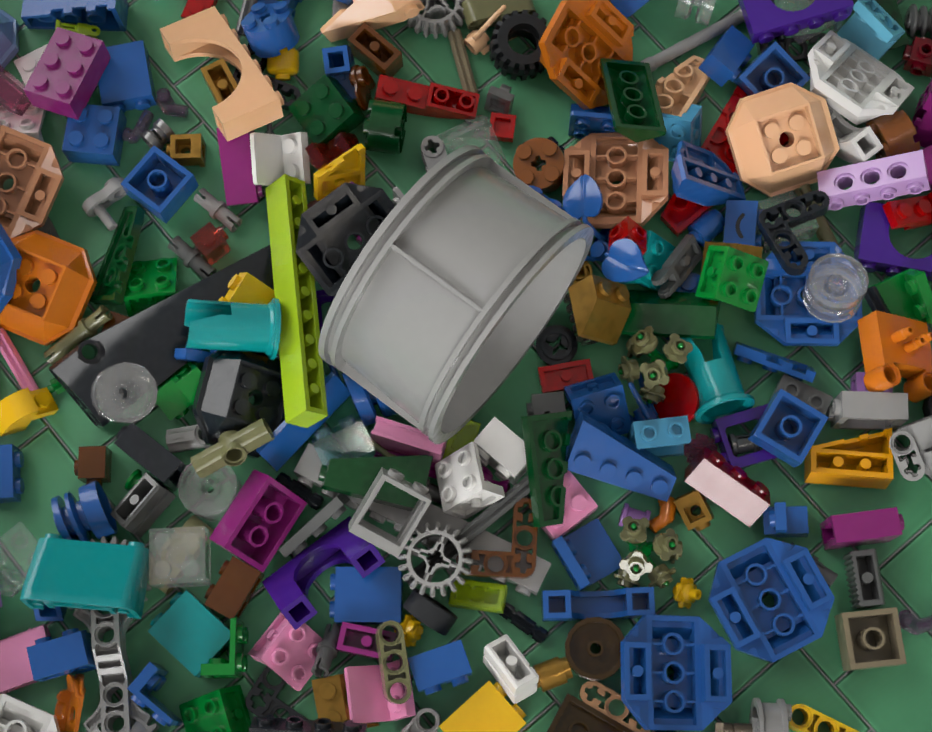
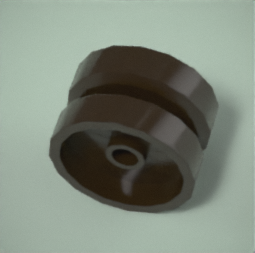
(578, 645)

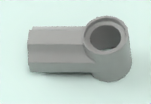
(185, 439)

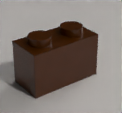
(375, 51)
(233, 588)

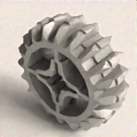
(437, 18)
(457, 568)

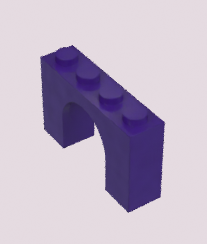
(768, 21)
(875, 249)
(292, 581)

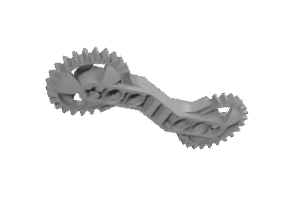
(113, 670)

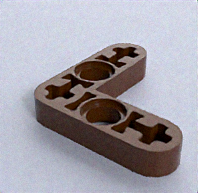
(509, 558)

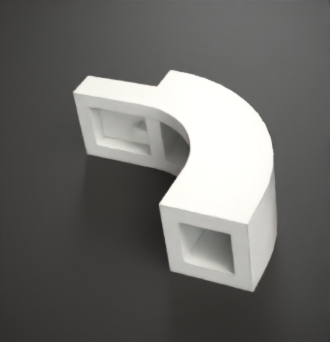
(854, 143)

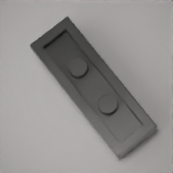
(315, 526)

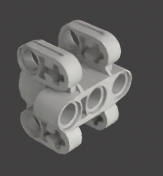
(921, 441)

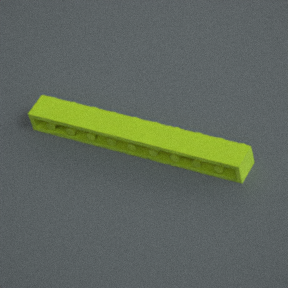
(295, 288)

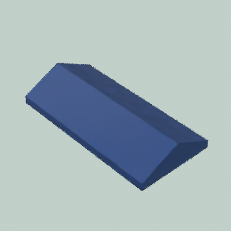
(291, 438)

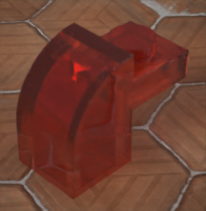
(323, 154)

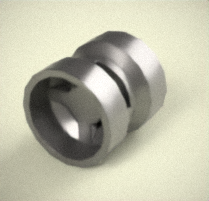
(161, 136)

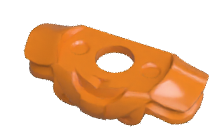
(68, 701)

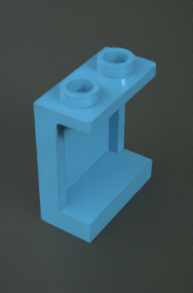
(661, 436)

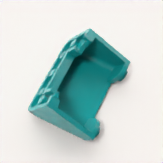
(87, 576)

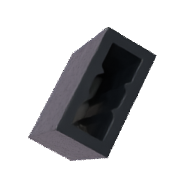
(150, 455)

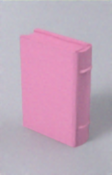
(405, 439)
(14, 659)

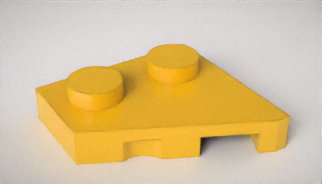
(343, 169)

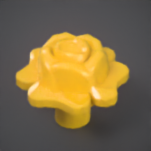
(686, 592)
(412, 630)

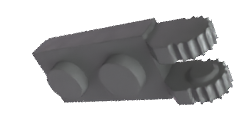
(677, 266)

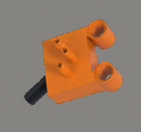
(895, 350)

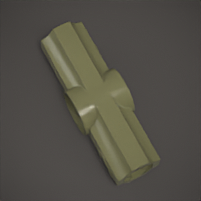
(232, 448)

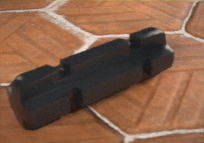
(313, 500)
(524, 623)

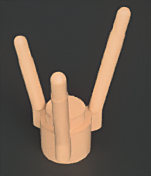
(477, 40)

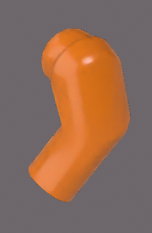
(666, 515)

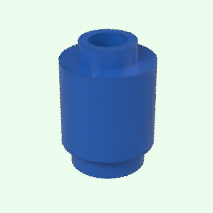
(707, 226)

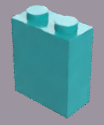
(190, 632)

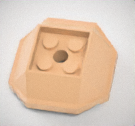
(756, 134)

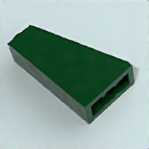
(356, 476)

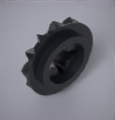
(550, 335)

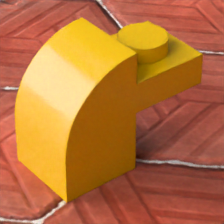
(23, 407)

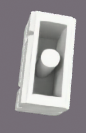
(510, 669)

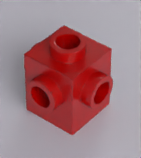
(631, 230)

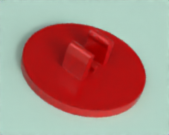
(680, 399)

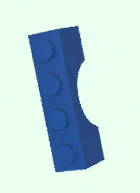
(610, 604)

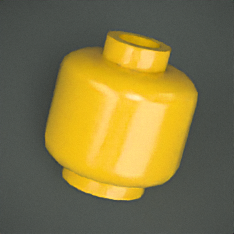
(284, 65)

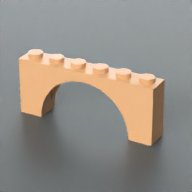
(253, 100)

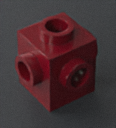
(918, 57)

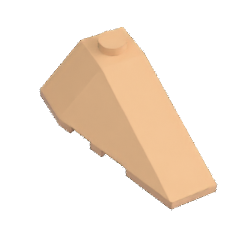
(373, 12)
(681, 87)

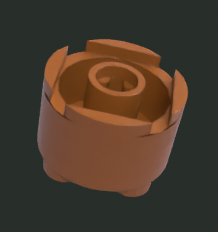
(894, 133)
(529, 157)

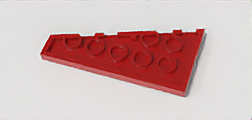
(681, 212)

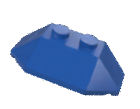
(704, 177)

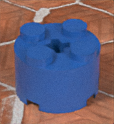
(270, 29)

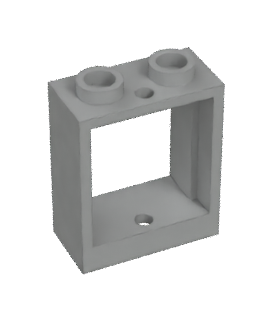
(868, 410)
(377, 536)

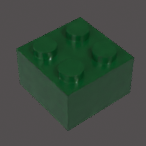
(326, 110)

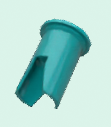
(234, 326)
(716, 381)

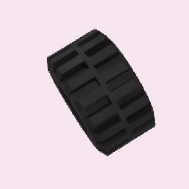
(507, 59)

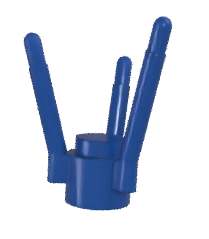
(645, 411)

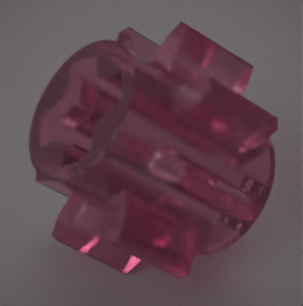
(696, 445)

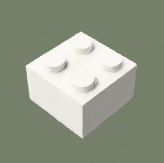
(502, 451)

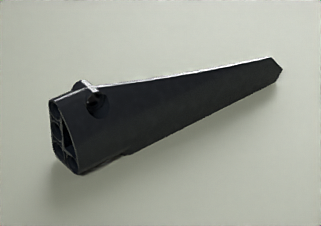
(149, 335)

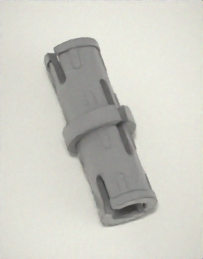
(217, 209)

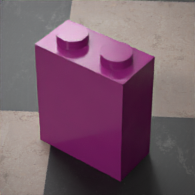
(861, 528)

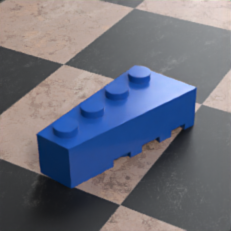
(105, 14)
(615, 460)

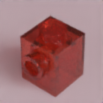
(211, 242)

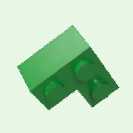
(178, 391)

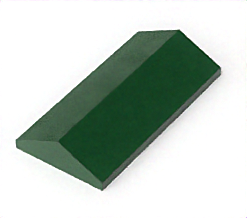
(632, 99)
(678, 314)

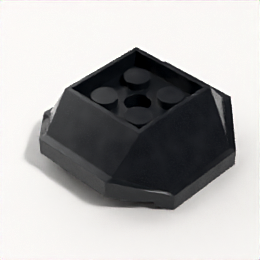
(330, 223)
(224, 390)

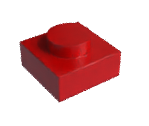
(503, 126)

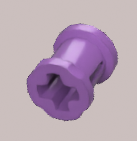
(634, 513)

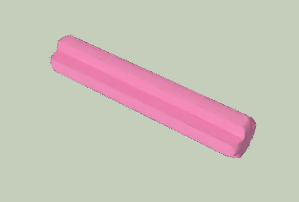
(15, 362)

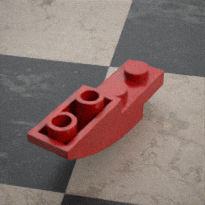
(430, 100)
(909, 212)

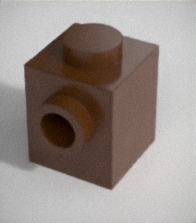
(93, 464)

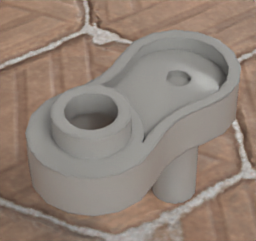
(98, 203)

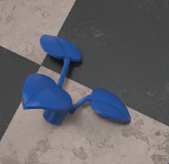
(624, 258)

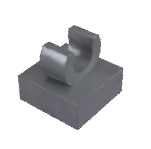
(499, 99)

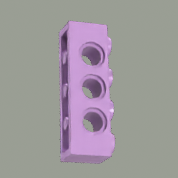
(883, 172)

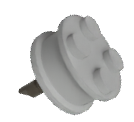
(762, 718)

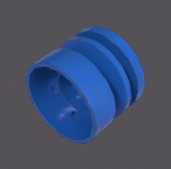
(91, 513)

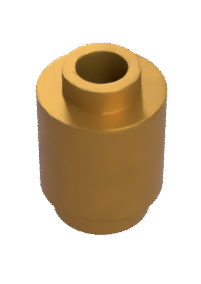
(553, 673)

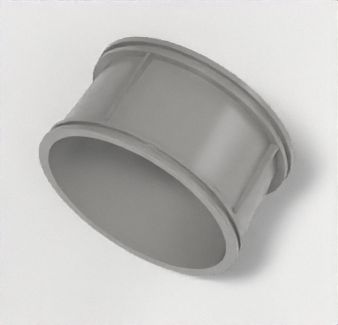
(453, 291)

